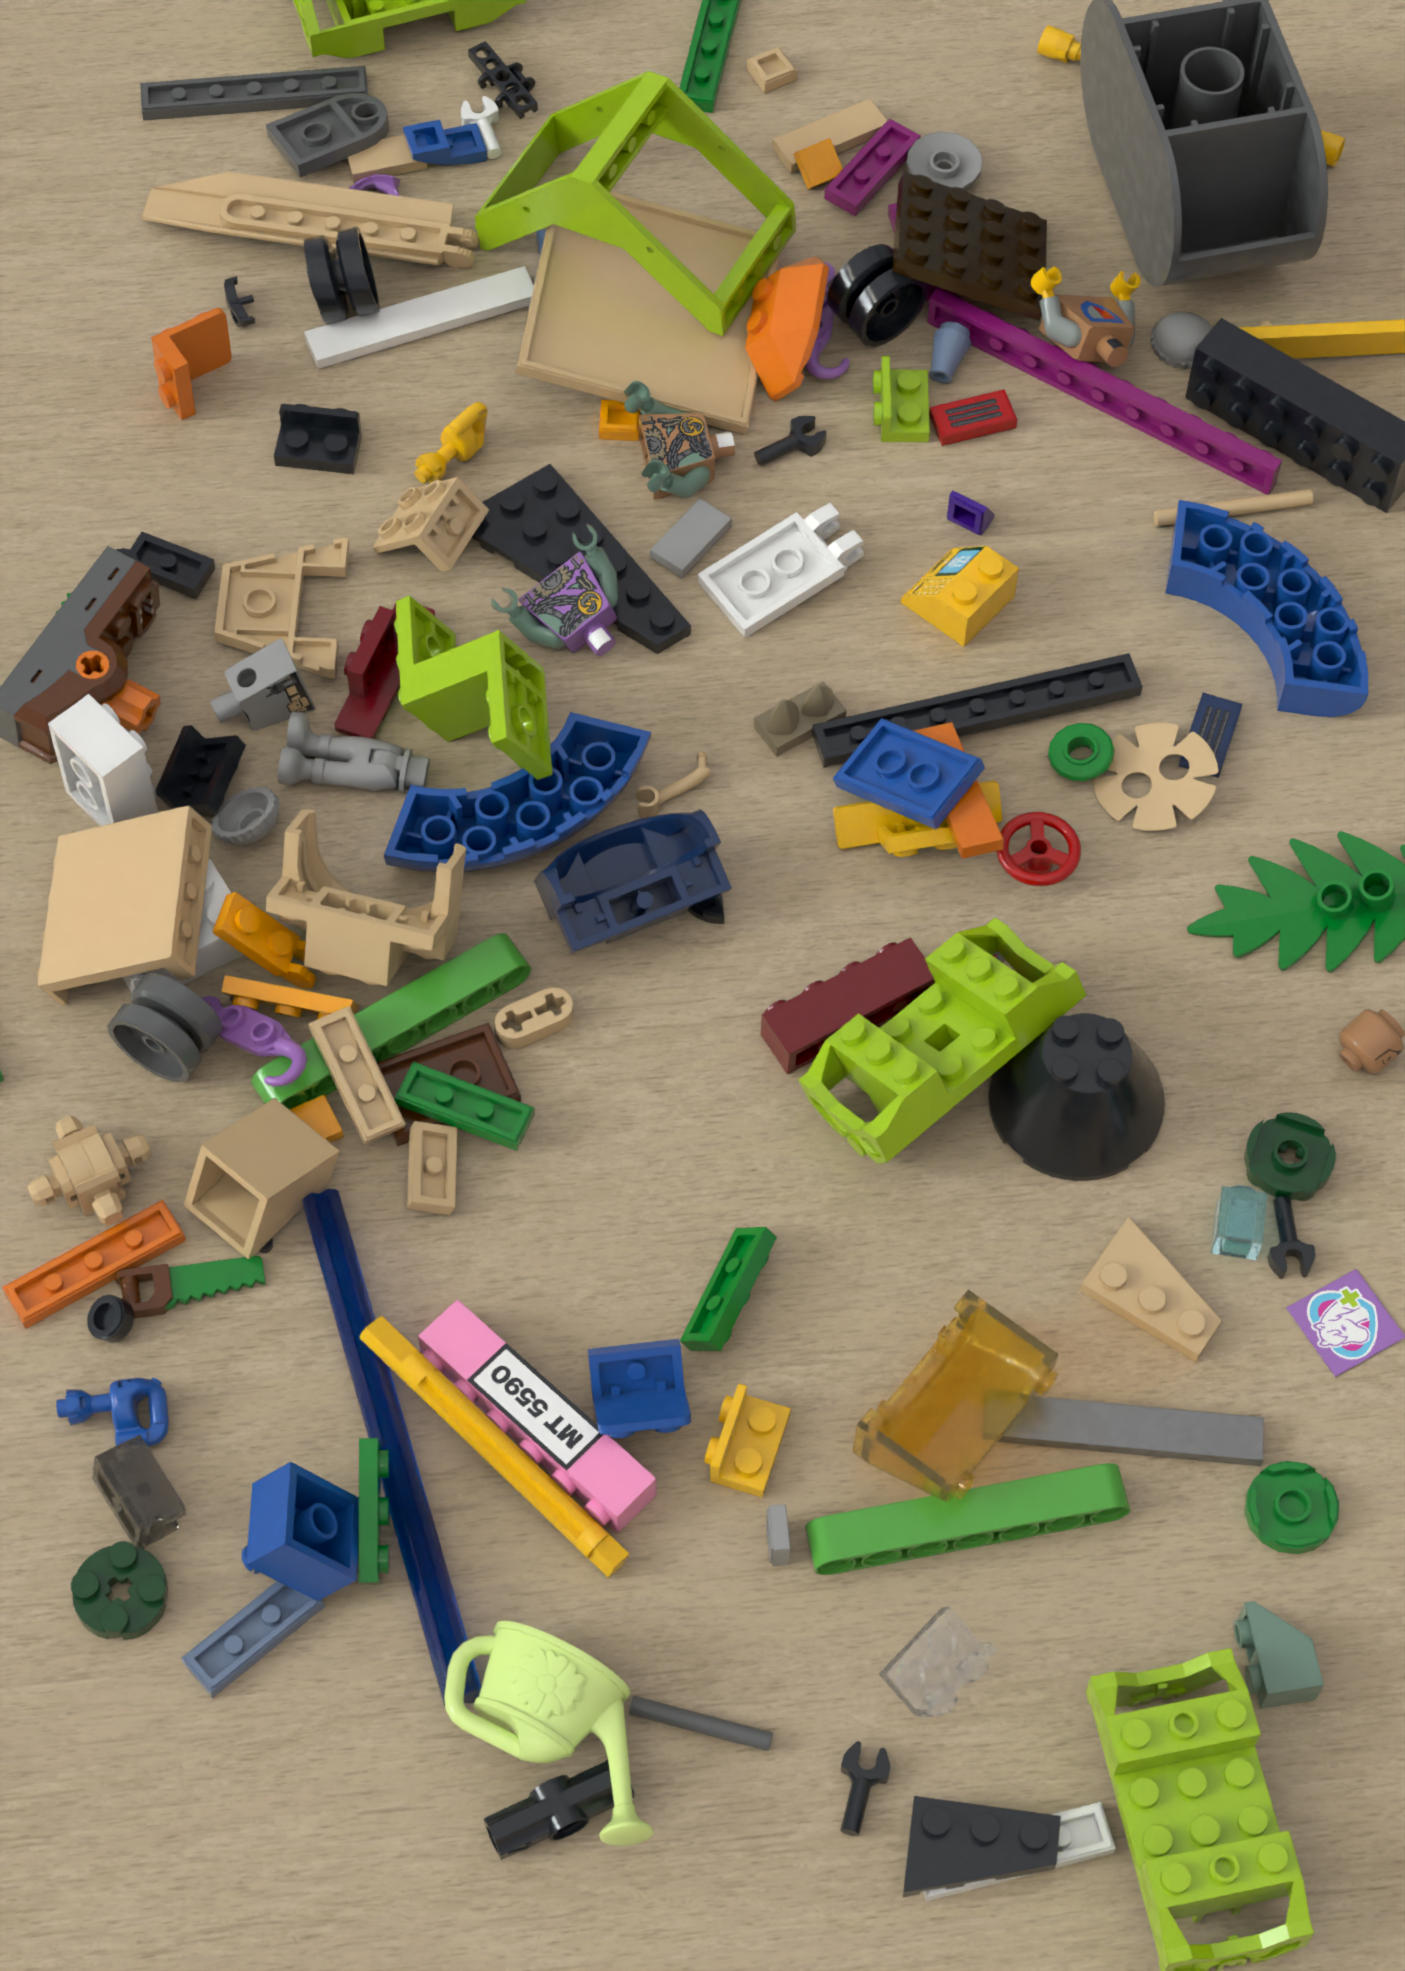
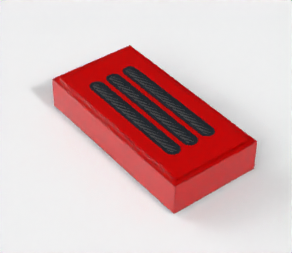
(973, 417)

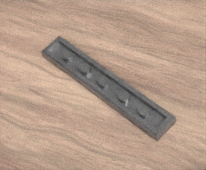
(1139, 1430)

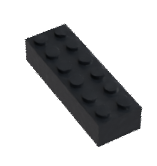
(1300, 414)

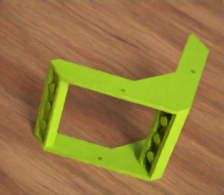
(583, 202)

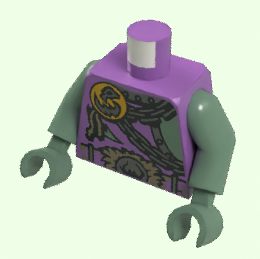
(570, 604)

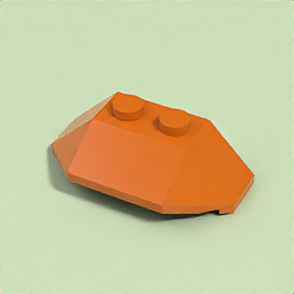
(786, 324)

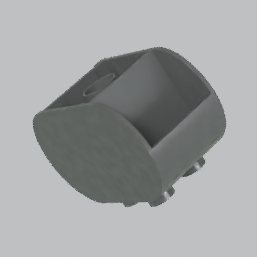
(1204, 138)

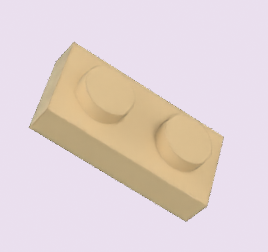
(432, 1168)

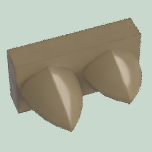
(792, 719)

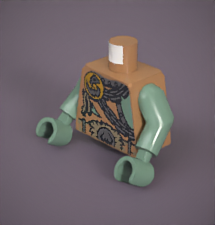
(675, 445)

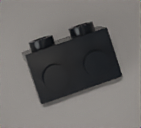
(199, 771)

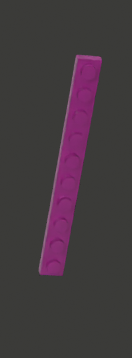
(1108, 393)

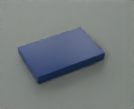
(909, 773)

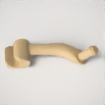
(656, 798)

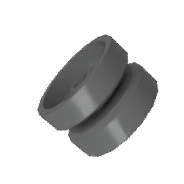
(165, 1027)

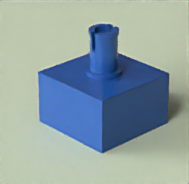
(303, 1532)

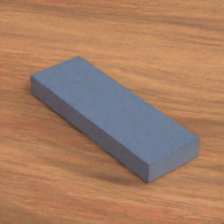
(249, 1636)

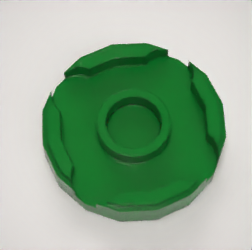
(1291, 1507)

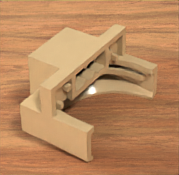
(357, 932)

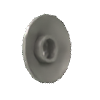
(945, 159)

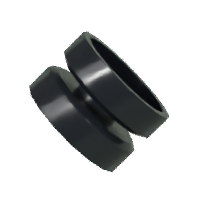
(341, 275)
(874, 298)

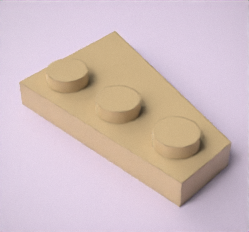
(1151, 1293)

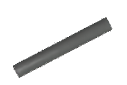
(700, 1723)

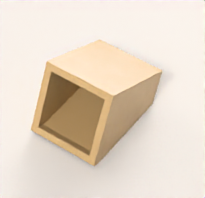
(257, 1175)

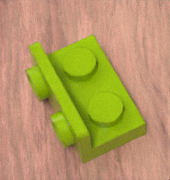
(902, 404)

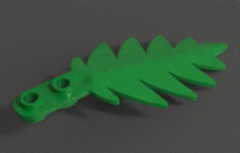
(1302, 911)

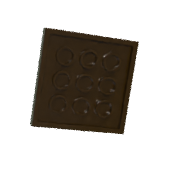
(968, 244)

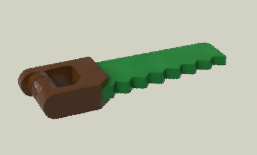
(187, 1282)

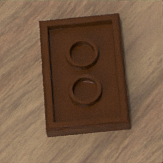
(466, 1055)

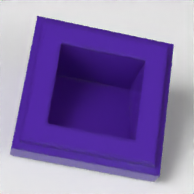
(968, 513)

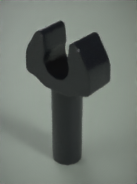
(796, 440)
(1289, 1243)
(862, 1781)

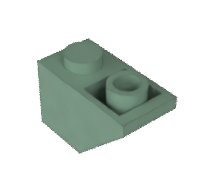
(1280, 1658)

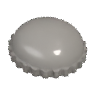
(1177, 337)
(246, 816)

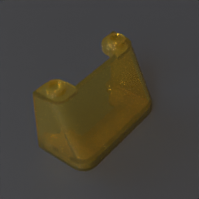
(957, 1401)

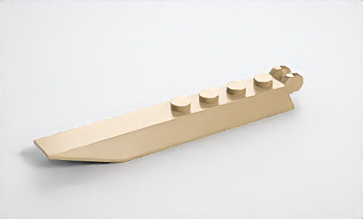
(301, 210)

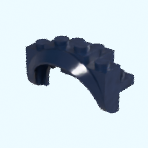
(632, 877)

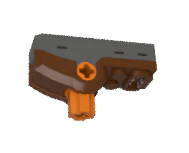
(83, 655)

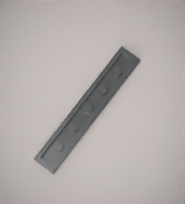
(248, 92)

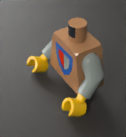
(1088, 325)

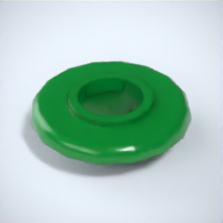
(1079, 736)

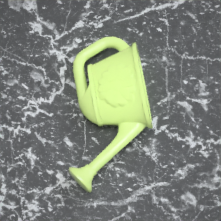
(542, 1703)

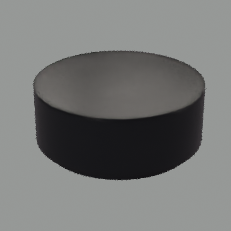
(110, 1318)

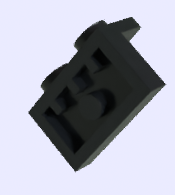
(318, 438)

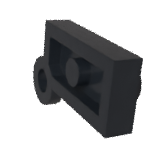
(172, 564)

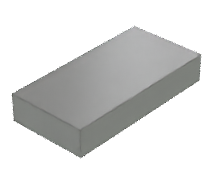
(690, 538)

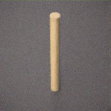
(1246, 505)

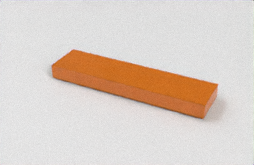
(971, 818)
(93, 1263)

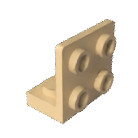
(435, 519)

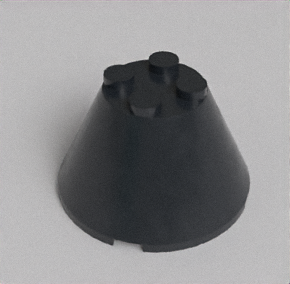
(1078, 1100)

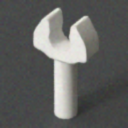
(484, 121)

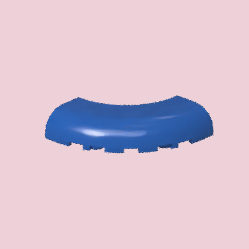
(1277, 602)
(518, 812)

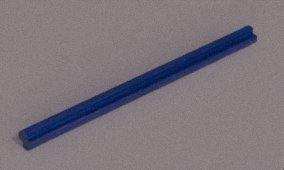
(385, 1421)

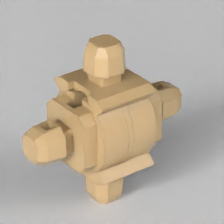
(89, 1170)

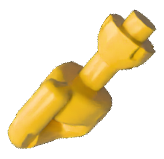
(459, 440)

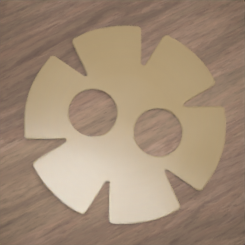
(1155, 809)

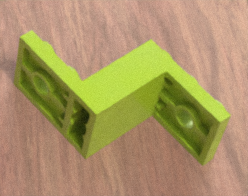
(473, 687)

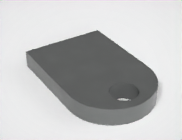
(329, 131)

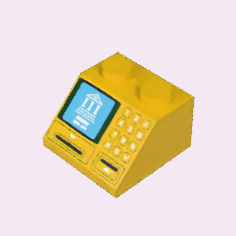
(964, 591)

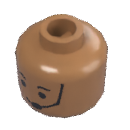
(1371, 1041)

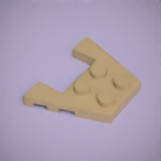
(263, 600)

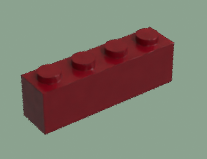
(872, 988)

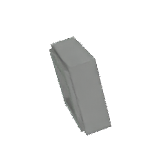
(778, 1535)

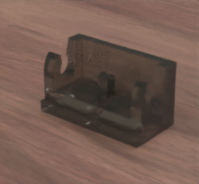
(138, 1492)

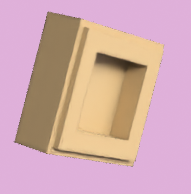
(771, 69)

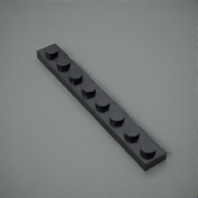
(990, 705)

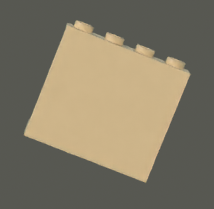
(125, 901)

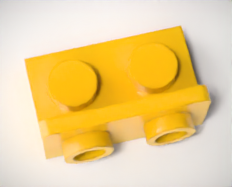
(747, 1442)

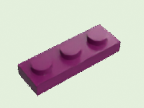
(871, 167)

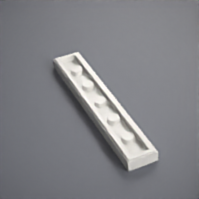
(420, 317)

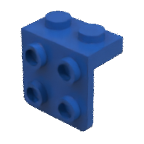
(638, 1388)

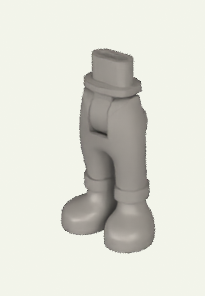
(363, 764)

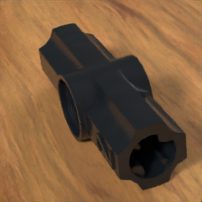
(551, 1811)

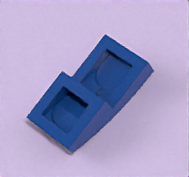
(450, 146)

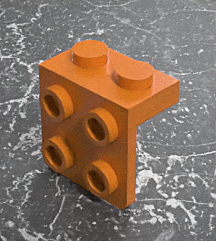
(187, 354)

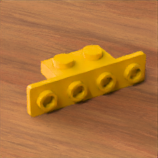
(871, 824)

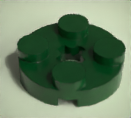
(1280, 1178)
(121, 1565)

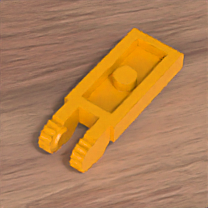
(263, 940)

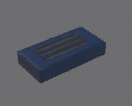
(1216, 724)

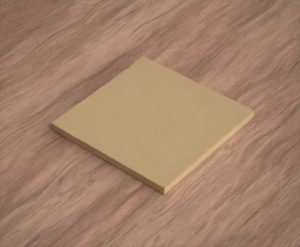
(609, 323)

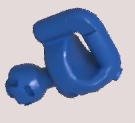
(123, 1404)

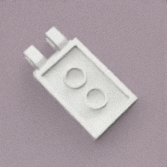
(780, 569)

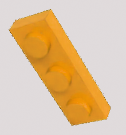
(287, 1000)

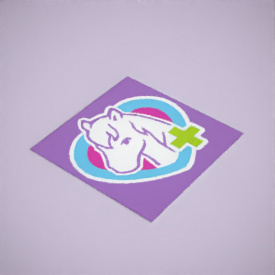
(1345, 1322)

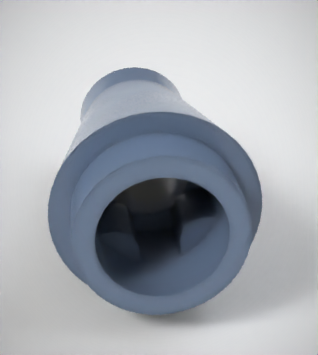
(949, 348)

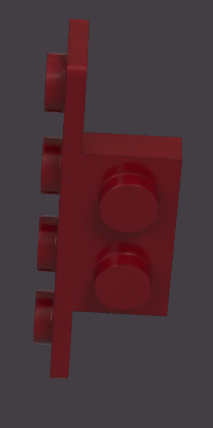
(371, 676)

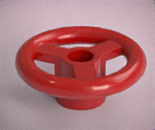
(1035, 868)

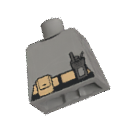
(264, 689)

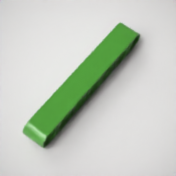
(410, 1015)
(979, 1519)

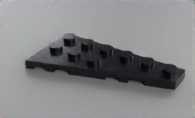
(534, 530)

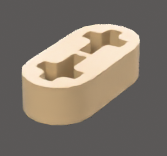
(534, 1018)

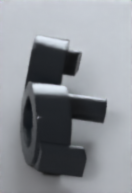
(235, 304)

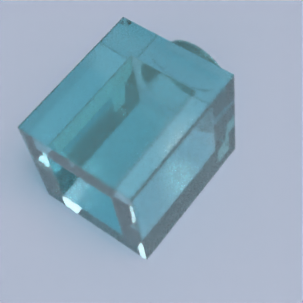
(1239, 1222)

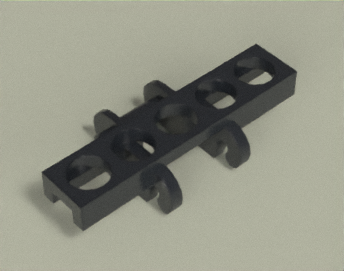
(504, 77)

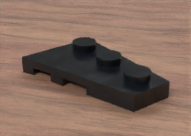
(974, 1842)

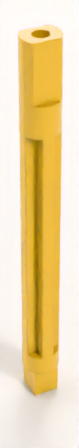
(494, 1446)

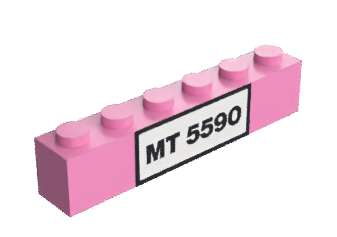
(538, 1417)

